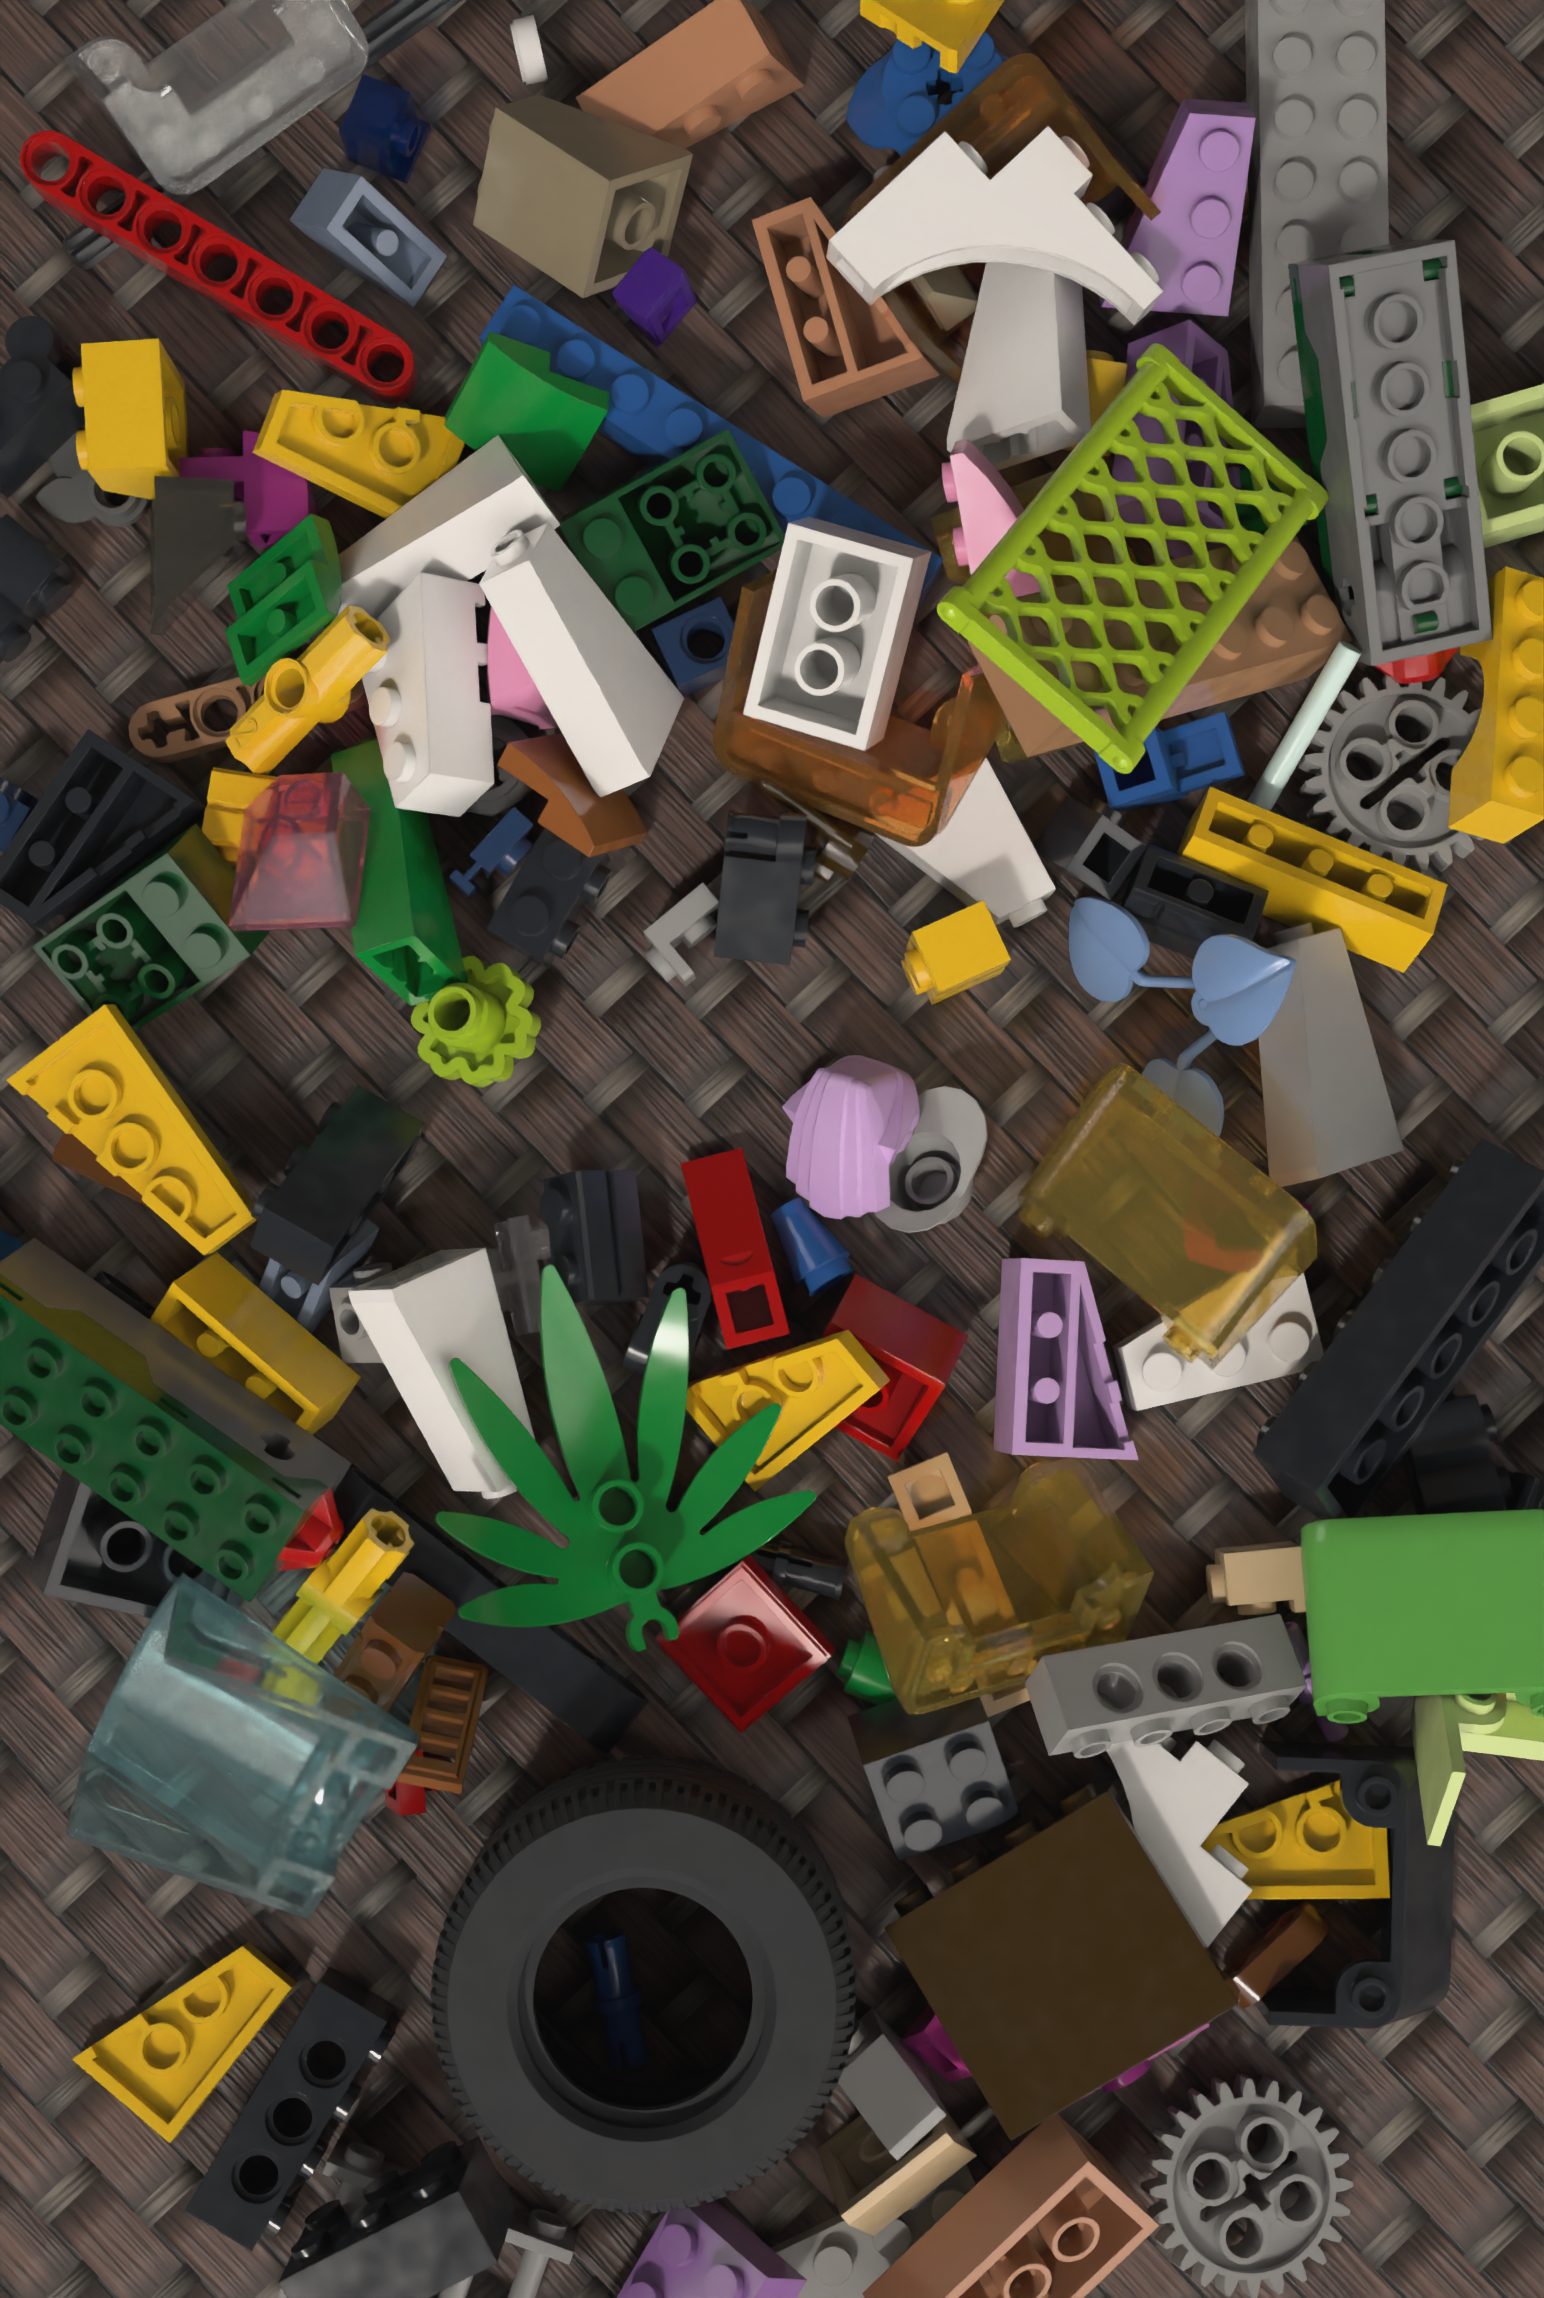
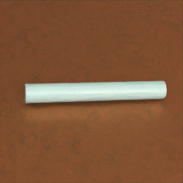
(1305, 725)

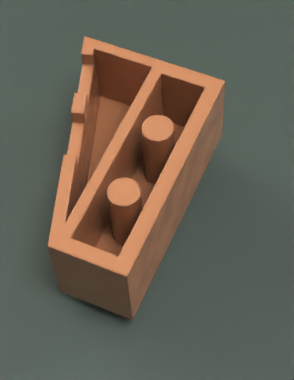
(698, 76)
(835, 339)

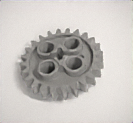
(1368, 731)
(1274, 2237)

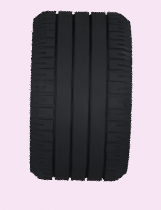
(674, 1832)

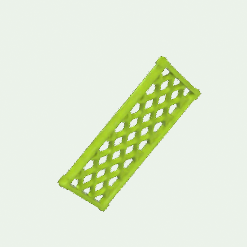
(1193, 631)

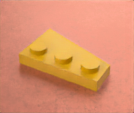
(357, 449)
(1306, 1849)

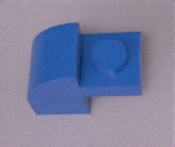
(1175, 764)

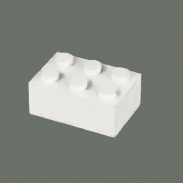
(836, 632)

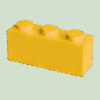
(255, 1342)

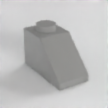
(889, 2085)

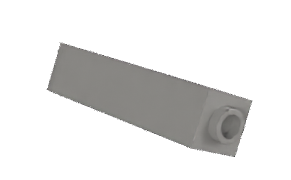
(1321, 1068)

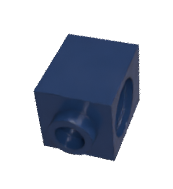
(673, 641)

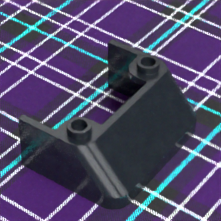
(1415, 1964)

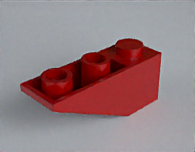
(734, 1249)

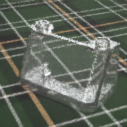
(222, 84)

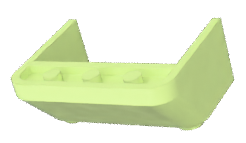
(1459, 1723)

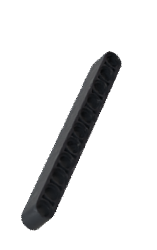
(536, 1659)

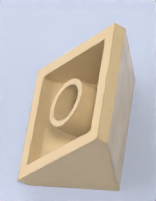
(877, 2188)

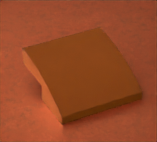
(573, 807)

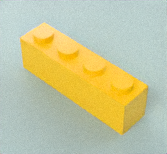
(1317, 879)

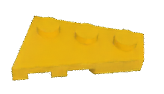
(811, 1382)
(188, 2041)

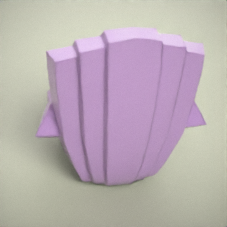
(849, 1134)

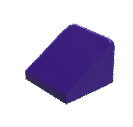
(655, 295)

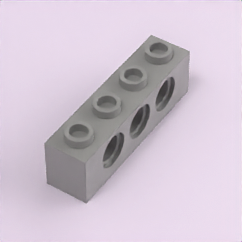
(1248, 1651)

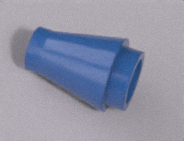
(810, 1248)

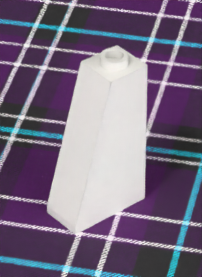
(1023, 367)
(444, 529)
(582, 658)
(418, 1325)

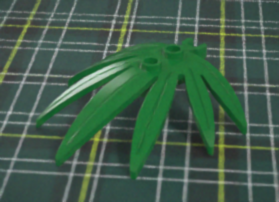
(619, 1529)

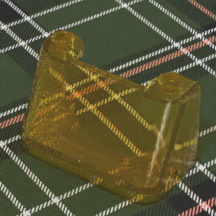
(1170, 1214)
(998, 1589)

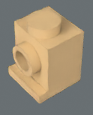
(1257, 1577)

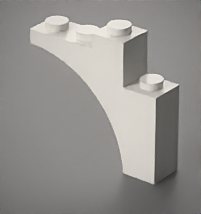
(1028, 214)
(1175, 1811)

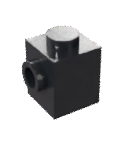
(1090, 845)

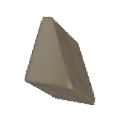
(946, 295)

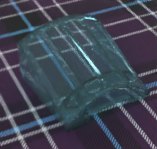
(233, 1757)

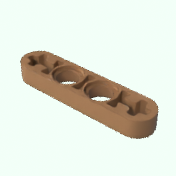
(179, 741)

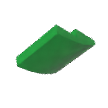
(534, 411)
(284, 598)

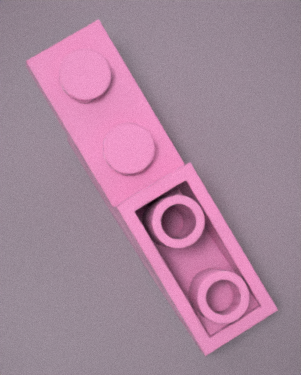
(985, 508)

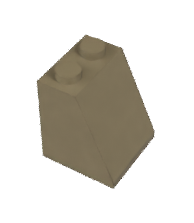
(578, 192)

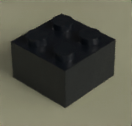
(933, 1773)

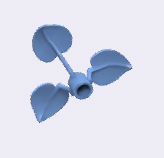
(1234, 983)

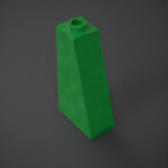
(403, 905)

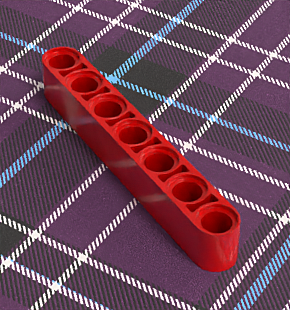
(198, 246)

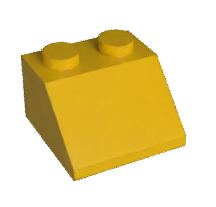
(131, 415)

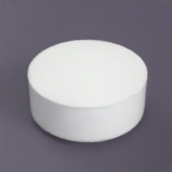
(528, 50)

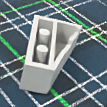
(1273, 1348)

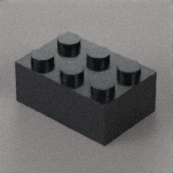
(406, 2231)

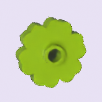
(478, 1025)

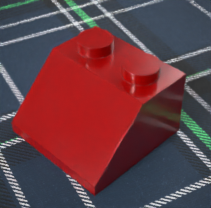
(911, 1351)

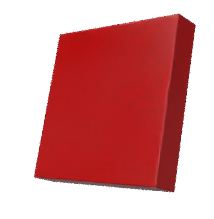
(746, 1643)

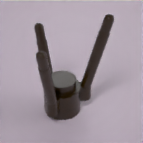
(837, 841)

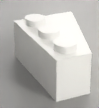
(428, 698)

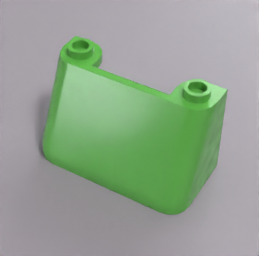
(1424, 1608)

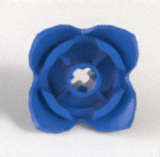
(893, 98)

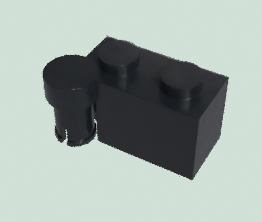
(35, 401)
(761, 887)

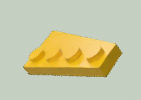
(128, 1114)

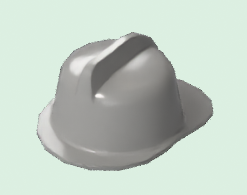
(937, 1169)

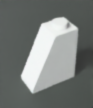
(986, 855)

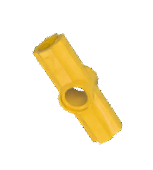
(308, 690)
(345, 1585)

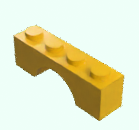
(1501, 773)

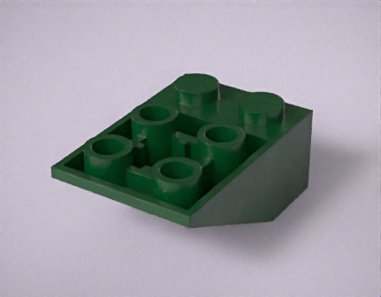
(674, 530)
(152, 933)

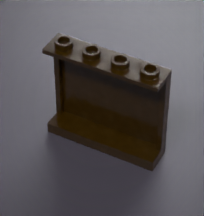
(1059, 1960)

